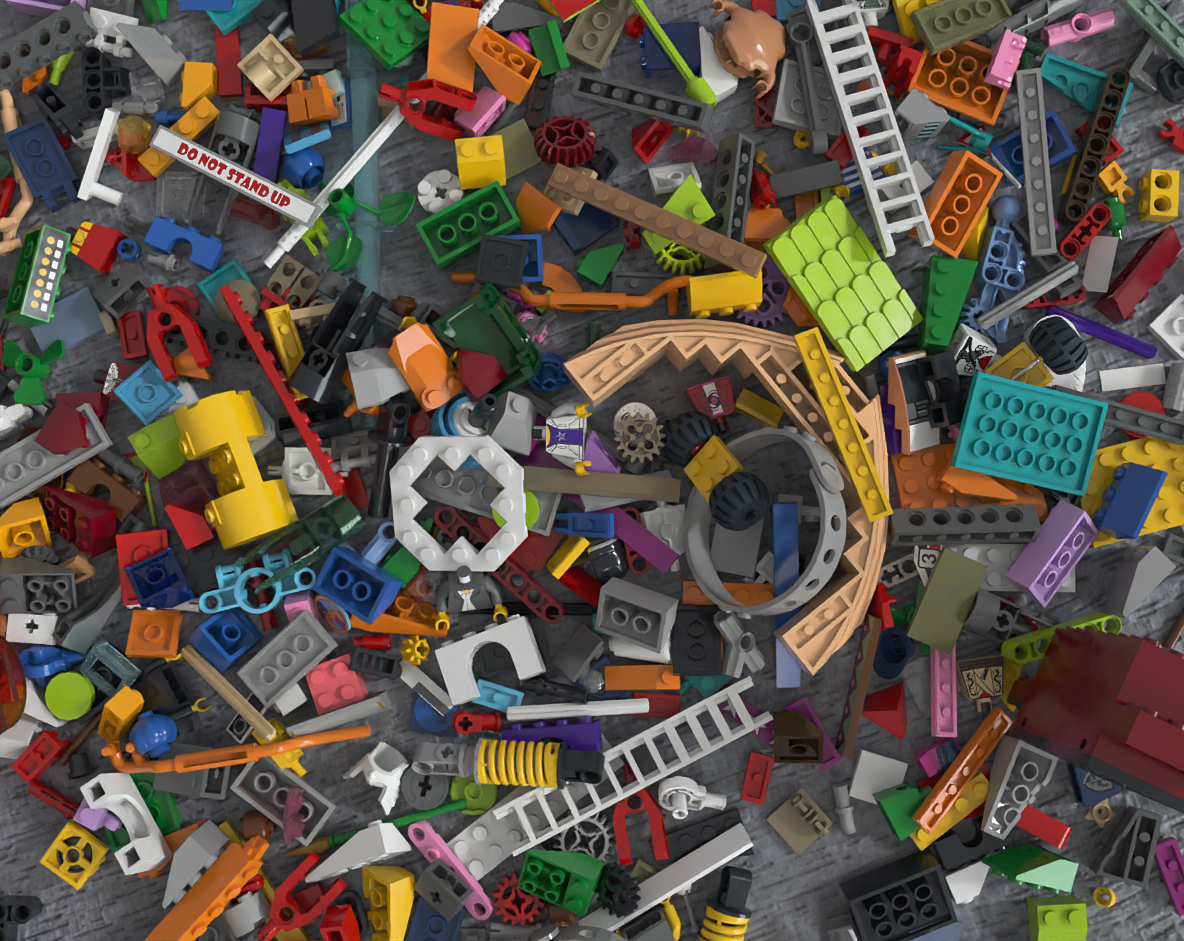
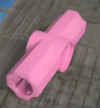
(1088, 24)

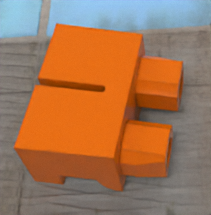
(311, 105)

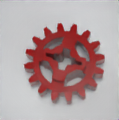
(509, 901)

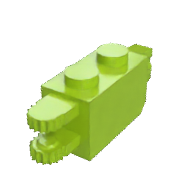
(318, 229)

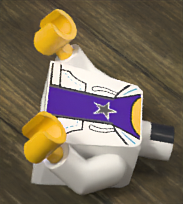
(566, 435)

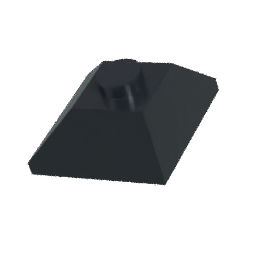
(276, 18)

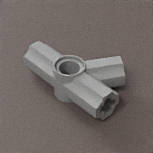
(739, 646)

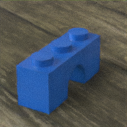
(165, 235)

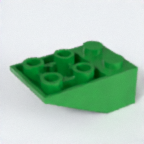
(1035, 867)
(561, 878)

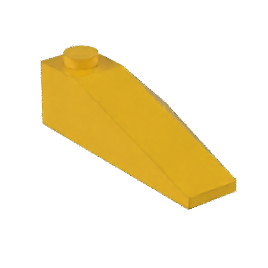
(390, 900)

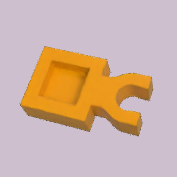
(1112, 181)

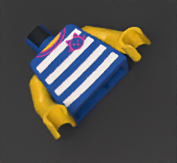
(851, 180)

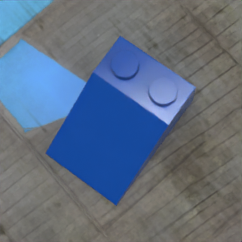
(1009, 150)

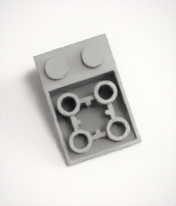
(193, 860)

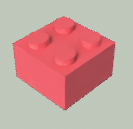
(335, 685)

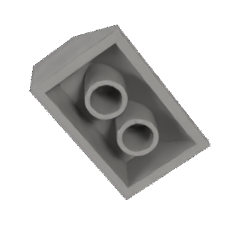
(635, 614)

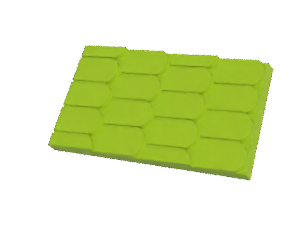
(843, 282)

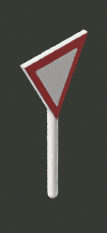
(964, 140)

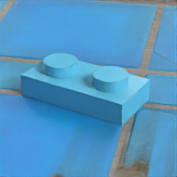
(497, 695)

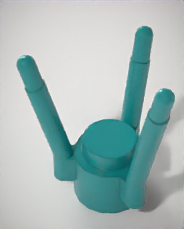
(979, 139)

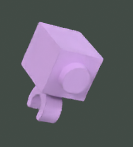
(96, 818)

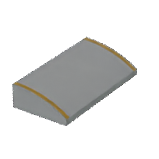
(341, 716)

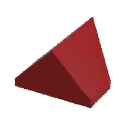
(888, 709)

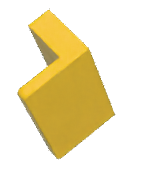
(758, 409)

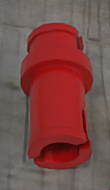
(373, 642)

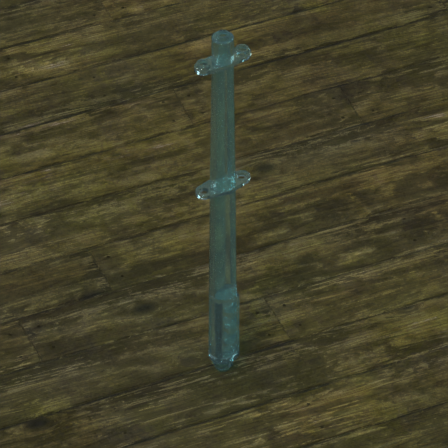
(367, 225)

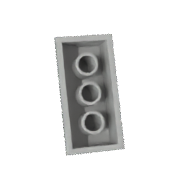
(267, 788)

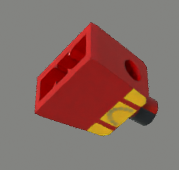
(95, 245)

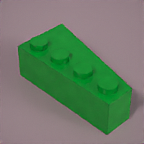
(942, 298)

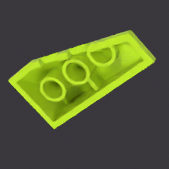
(159, 446)

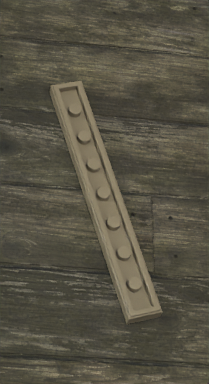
(598, 484)

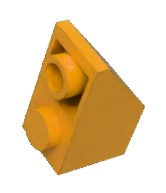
(198, 81)

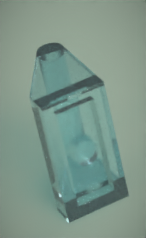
(114, 661)

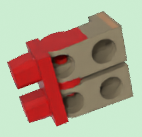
(290, 285)

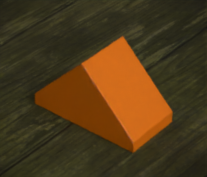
(188, 368)

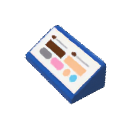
(343, 104)

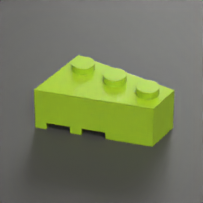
(686, 203)

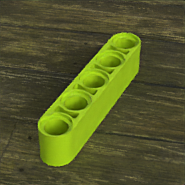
(1028, 642)

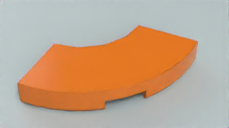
(560, 281)

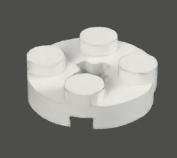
(439, 180)

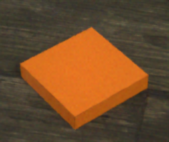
(154, 634)

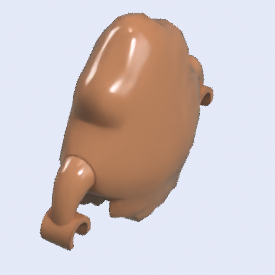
(749, 43)

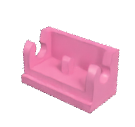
(1005, 59)

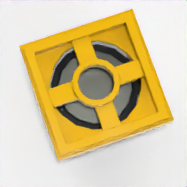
(77, 852)

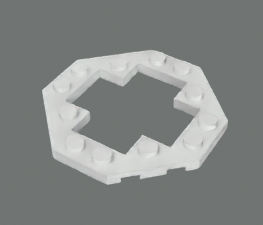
(408, 503)

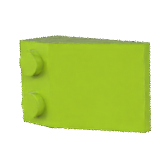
(1057, 918)

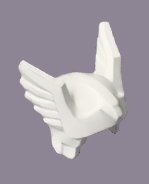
(382, 769)

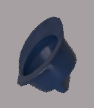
(892, 652)

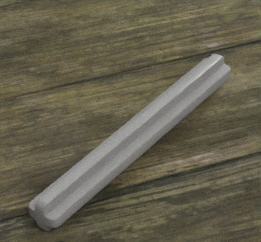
(1027, 295)

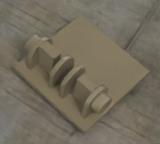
(800, 821)

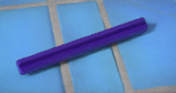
(1105, 333)

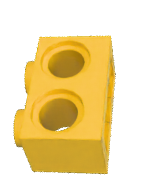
(1165, 197)

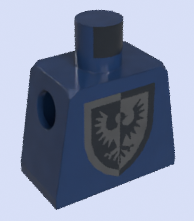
(1089, 788)

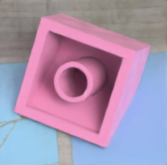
(485, 112)

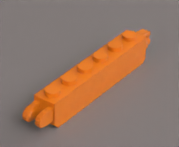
(211, 892)

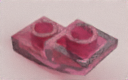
(292, 820)

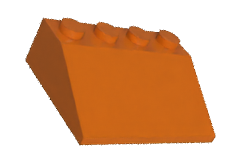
(957, 81)

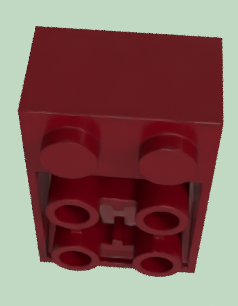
(81, 520)

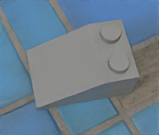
(155, 51)
(1136, 578)

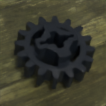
(617, 890)

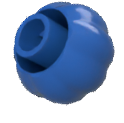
(304, 168)
(153, 734)

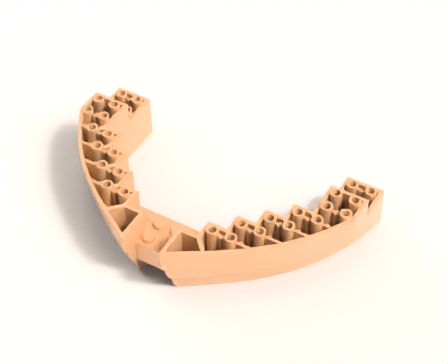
(775, 361)

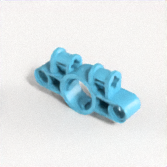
(231, 586)

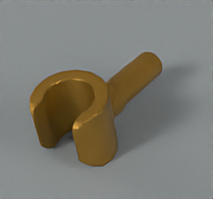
(759, 161)

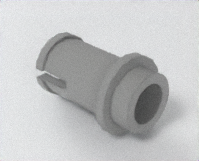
(169, 262)

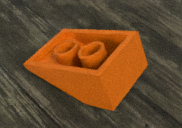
(504, 63)

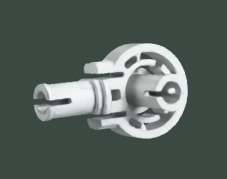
(687, 796)

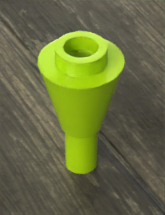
(58, 66)

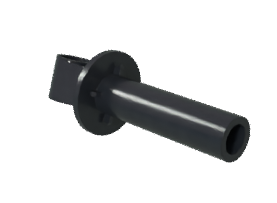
(390, 436)

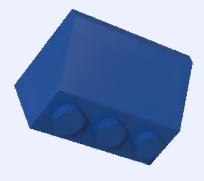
(1128, 500)
(356, 584)

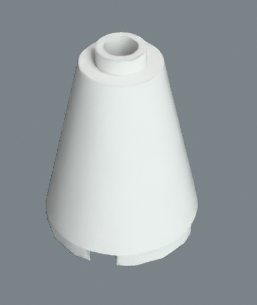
(629, 650)

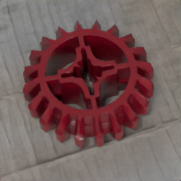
(565, 141)

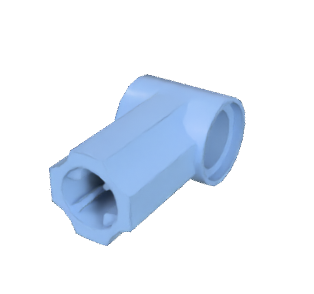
(379, 545)

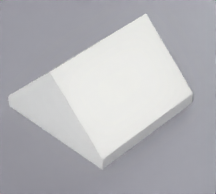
(667, 179)
(20, 736)

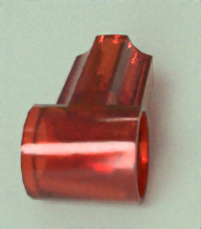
(254, 213)

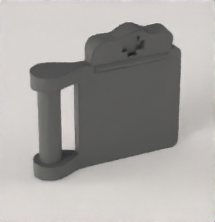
(800, 15)

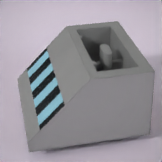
(919, 117)

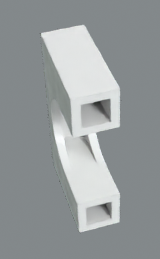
(457, 657)
(122, 797)

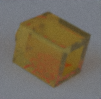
(134, 134)

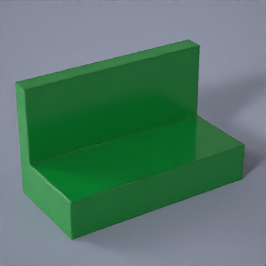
(549, 48)

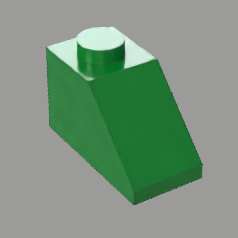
(599, 265)

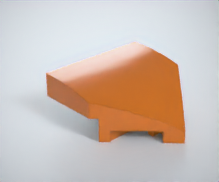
(535, 210)

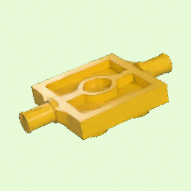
(287, 759)

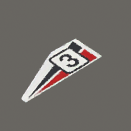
(925, 559)

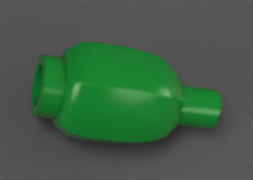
(1118, 217)

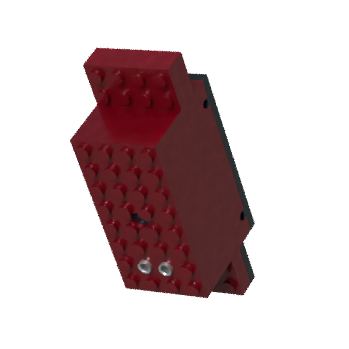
(1109, 710)

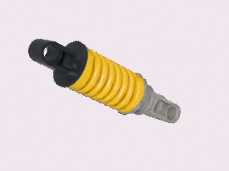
(511, 762)
(727, 912)

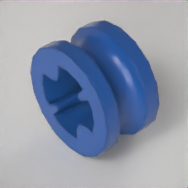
(121, 247)

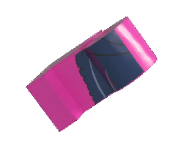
(937, 755)

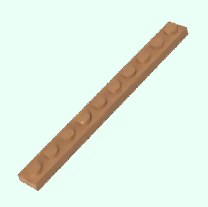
(658, 220)

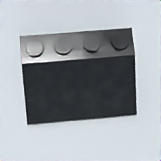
(900, 899)

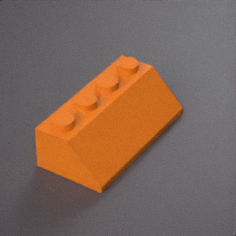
(958, 201)

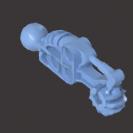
(1009, 264)

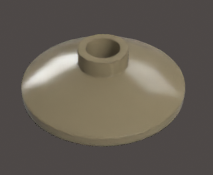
(249, 295)

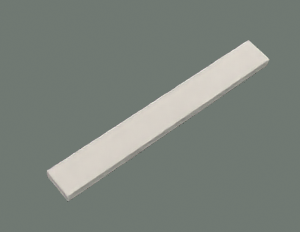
(677, 876)

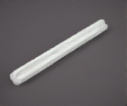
(577, 709)

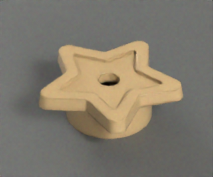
(1100, 818)

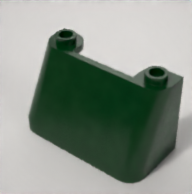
(489, 327)

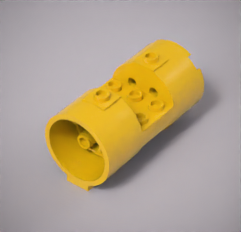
(222, 431)

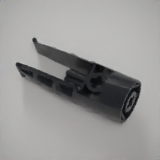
(326, 358)

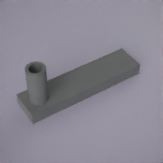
(1143, 51)

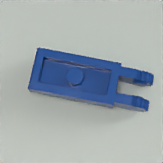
(587, 524)

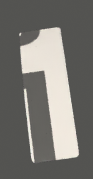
(424, 687)

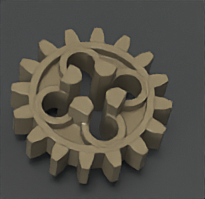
(653, 437)

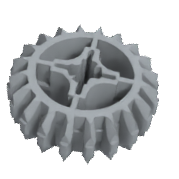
(593, 833)

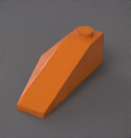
(405, 617)

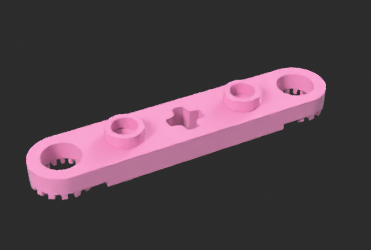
(434, 847)

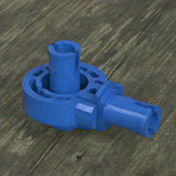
(551, 373)
(44, 660)

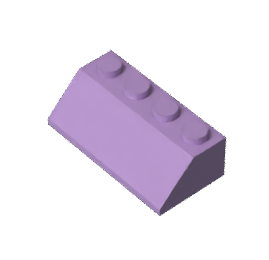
(1054, 553)

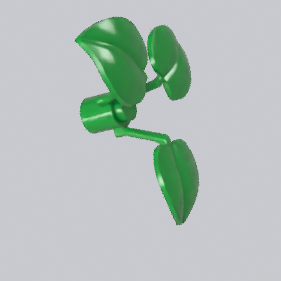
(346, 250)

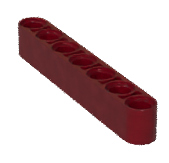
(511, 566)

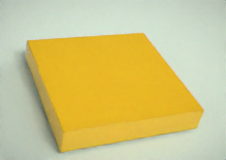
(566, 555)

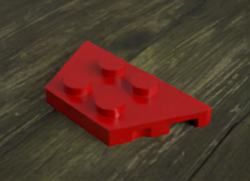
(533, 551)

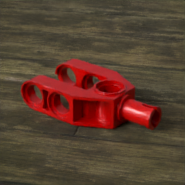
(427, 90)
(179, 319)
(655, 819)
(301, 916)

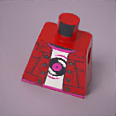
(714, 400)

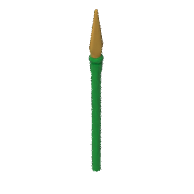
(321, 843)

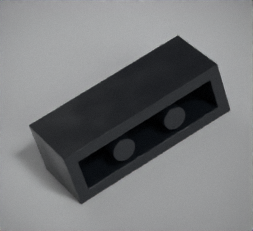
(324, 419)

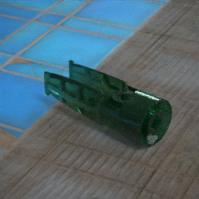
(338, 519)

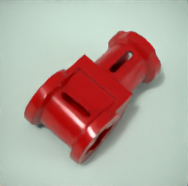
(476, 722)

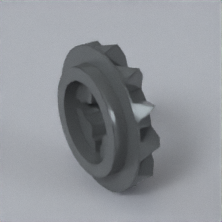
(40, 553)

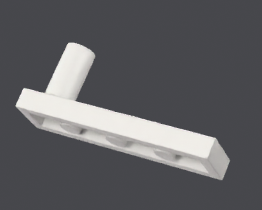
(89, 185)

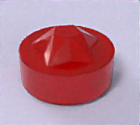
(634, 26)

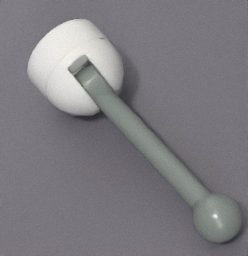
(694, 927)

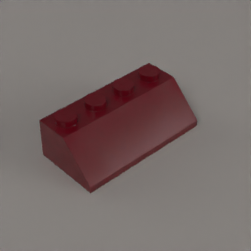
(1139, 275)

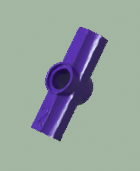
(892, 436)

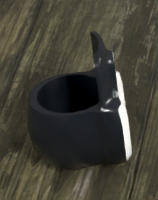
(607, 558)

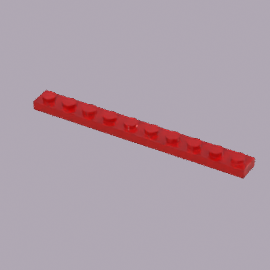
(287, 398)

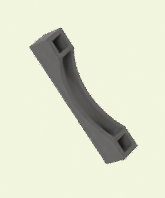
(82, 625)

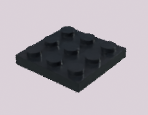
(200, 561)

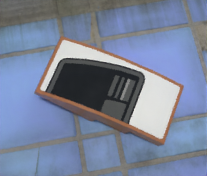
(910, 403)

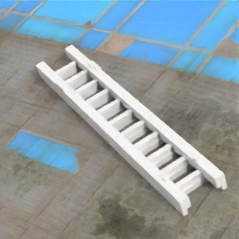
(884, 113)
(624, 748)

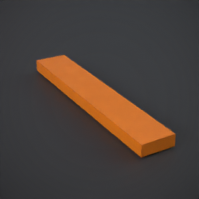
(962, 770)

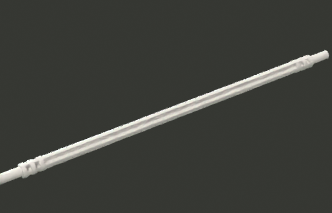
(361, 156)

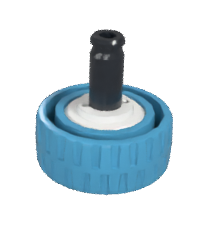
(464, 418)

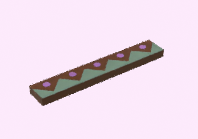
(858, 684)

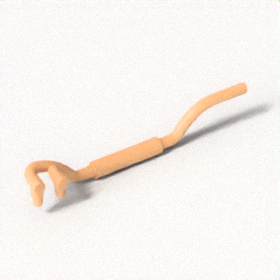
(9, 225)

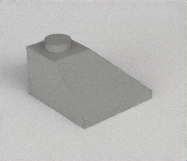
(513, 423)

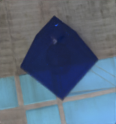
(159, 581)

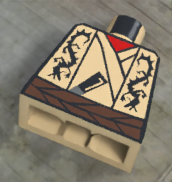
(981, 679)

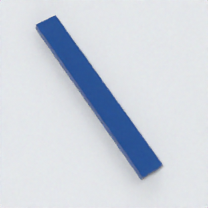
(785, 575)

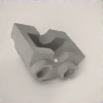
(246, 913)

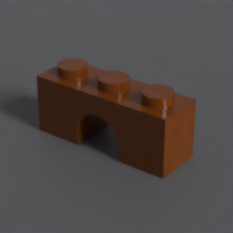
(93, 475)

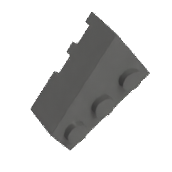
(1130, 848)

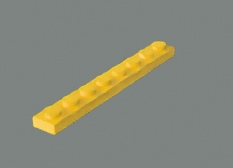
(842, 425)

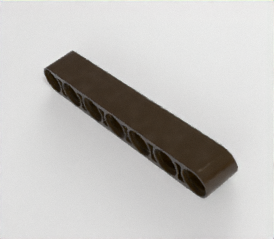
(1099, 137)

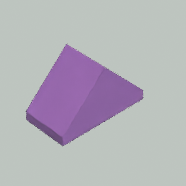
(600, 456)

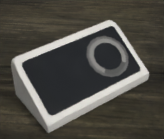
(239, 727)

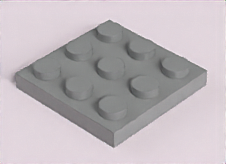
(790, 104)

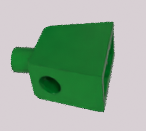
(899, 805)

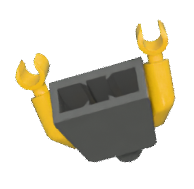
(655, 926)

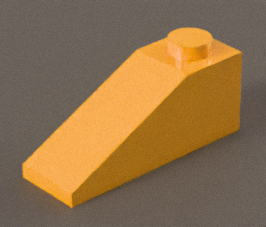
(120, 714)

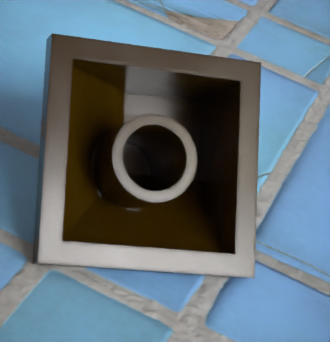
(796, 739)

